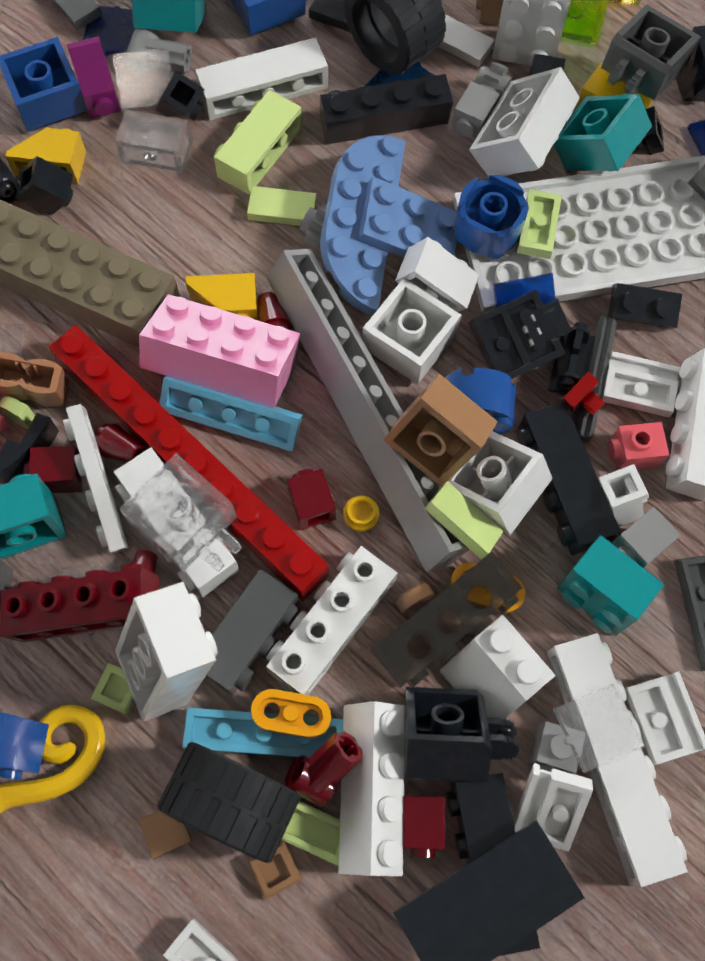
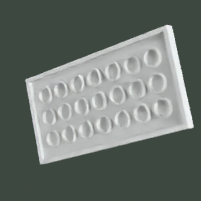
(611, 229)

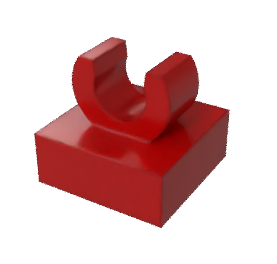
(583, 394)

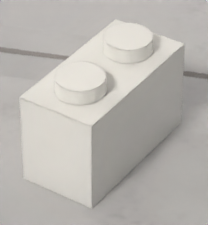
(439, 274)

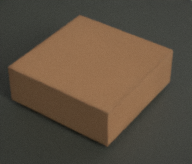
(163, 834)
(276, 875)

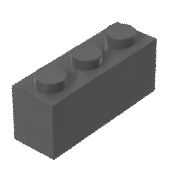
(251, 630)

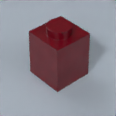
(55, 468)
(311, 498)
(423, 825)

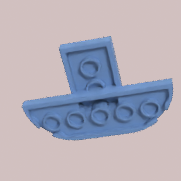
(373, 217)

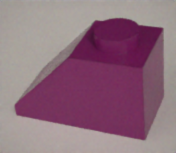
(94, 77)

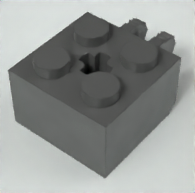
(649, 52)

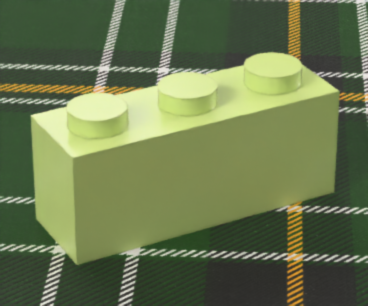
(258, 141)

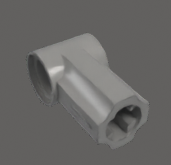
(178, 52)

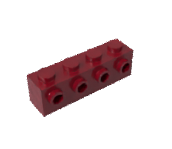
(73, 604)

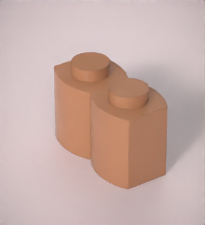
(33, 380)

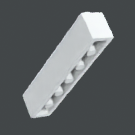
(626, 784)

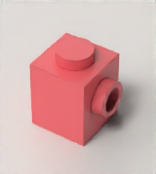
(638, 445)

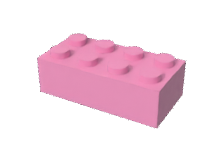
(219, 350)

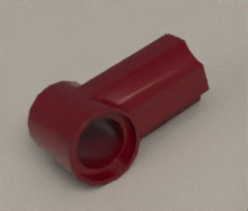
(319, 774)

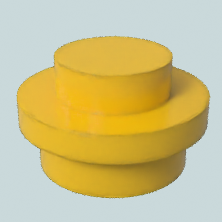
(361, 513)

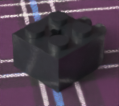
(451, 735)

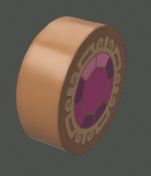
(414, 598)

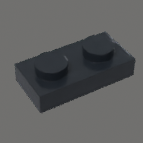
(645, 305)

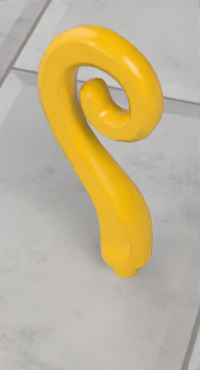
(44, 789)

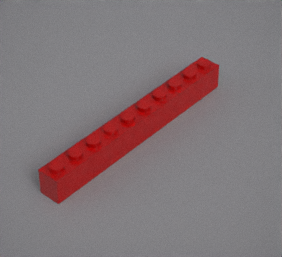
(154, 427)

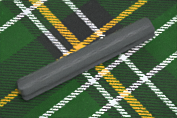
(597, 367)

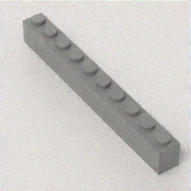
(361, 399)

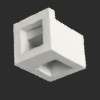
(625, 494)

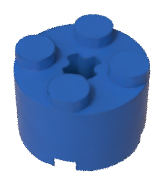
(491, 216)
(491, 392)

